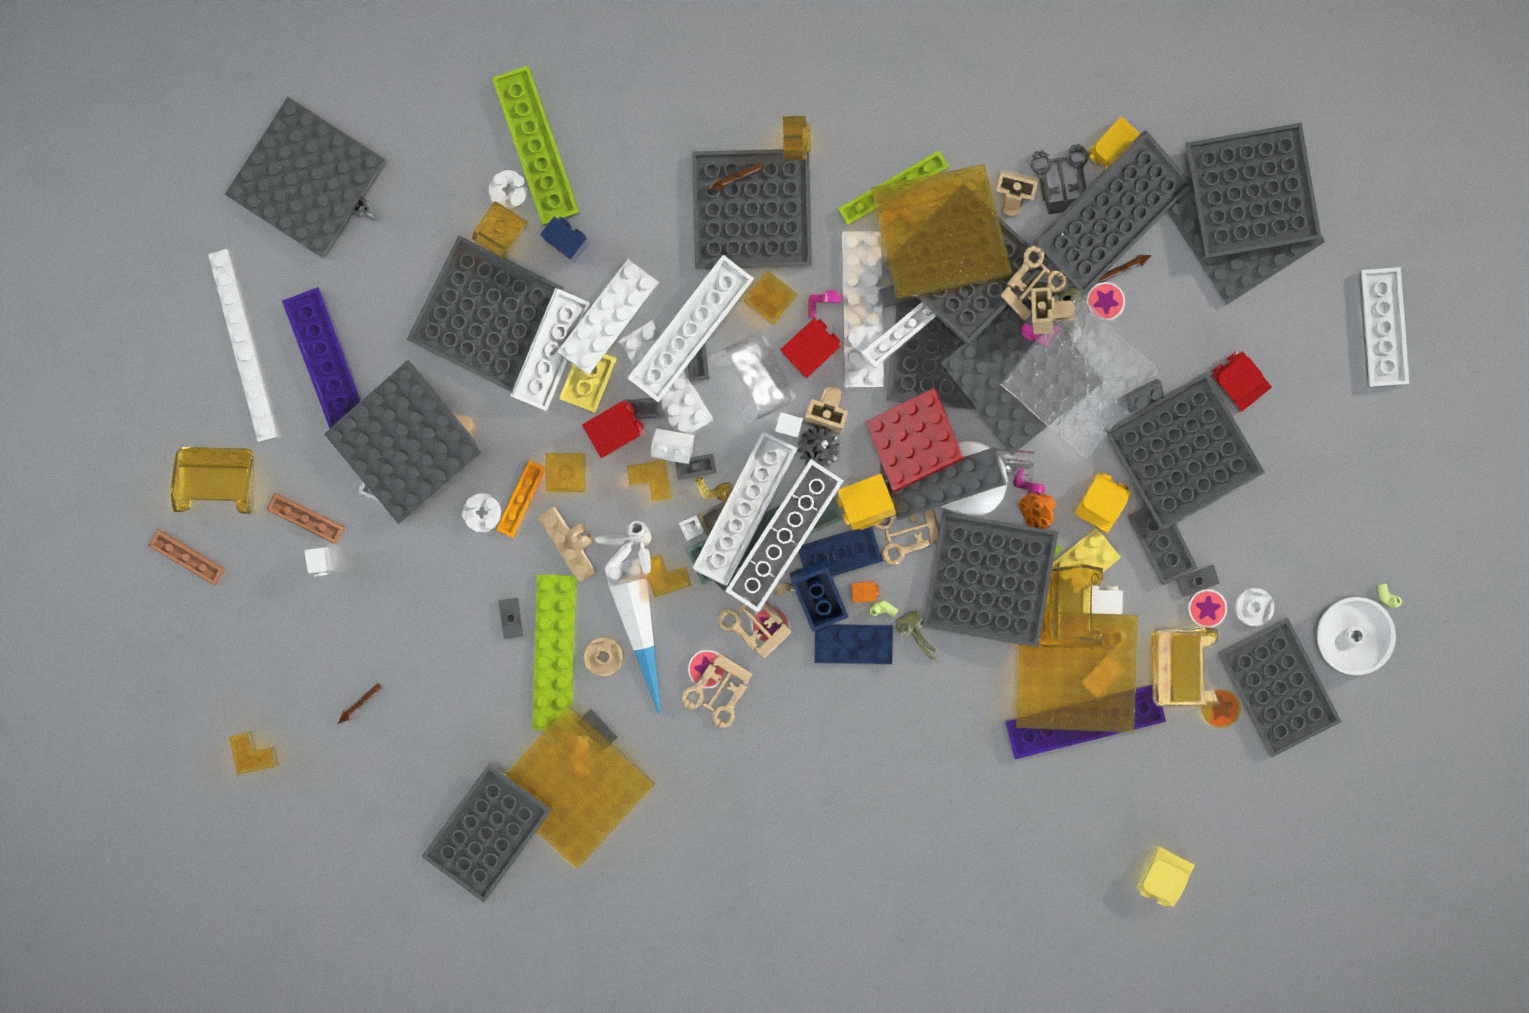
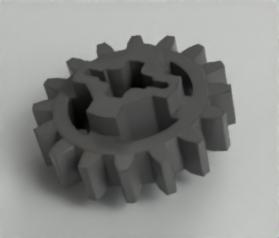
(826, 445)

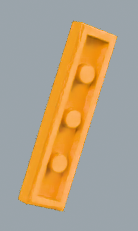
(520, 499)

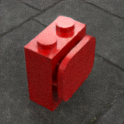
(811, 347)
(1240, 380)
(613, 428)

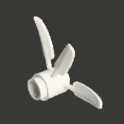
(639, 536)

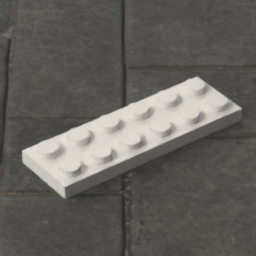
(608, 317)
(1384, 327)
(544, 363)
(681, 402)

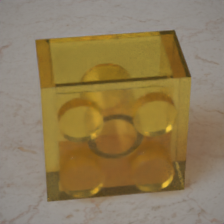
(499, 230)
(770, 298)
(565, 472)

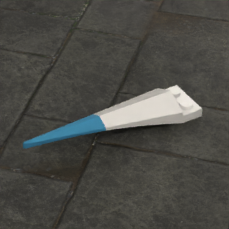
(631, 597)

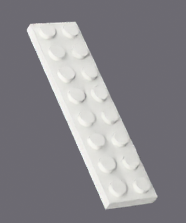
(861, 306)
(690, 328)
(745, 509)

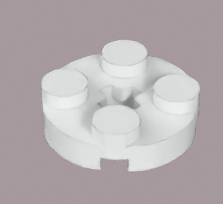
(517, 183)
(473, 505)

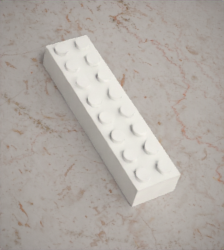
(784, 535)

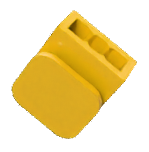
(1113, 143)
(1102, 502)
(866, 503)

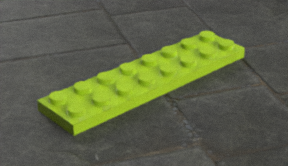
(535, 144)
(553, 648)

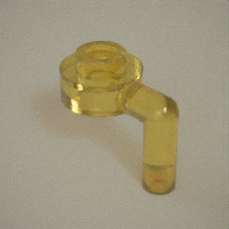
(721, 491)

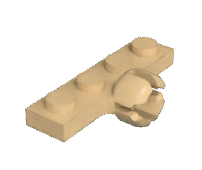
(569, 543)

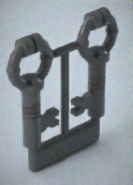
(1060, 206)

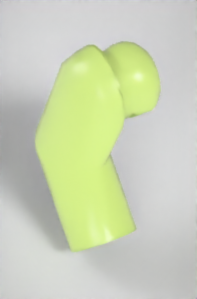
(1387, 598)
(881, 607)

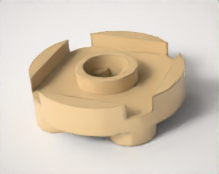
(609, 647)

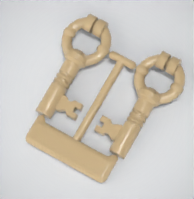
(1013, 300)
(933, 529)
(773, 641)
(732, 668)

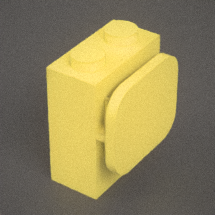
(1165, 877)

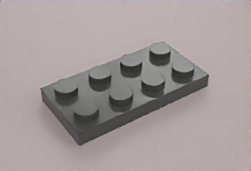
(1164, 549)

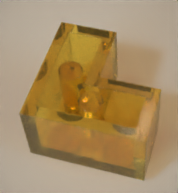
(796, 137)
(653, 473)
(666, 582)
(249, 759)

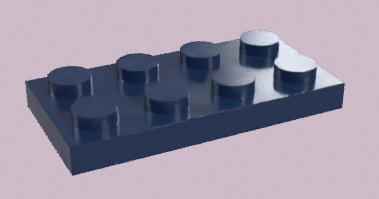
(843, 551)
(854, 644)

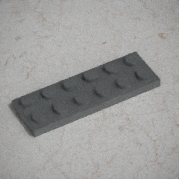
(956, 482)

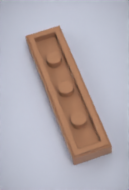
(305, 518)
(186, 557)

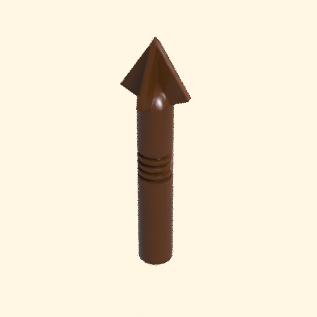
(718, 184)
(1140, 260)
(346, 715)

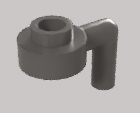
(365, 211)

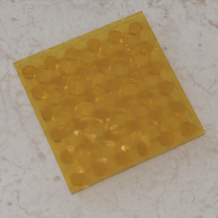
(940, 231)
(1081, 684)
(582, 781)

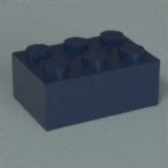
(564, 239)
(818, 595)

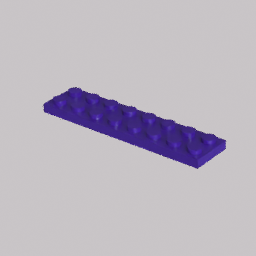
(322, 354)
(1035, 741)

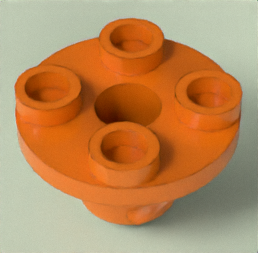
(1037, 510)

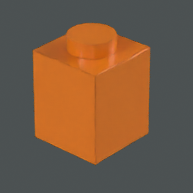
(864, 591)

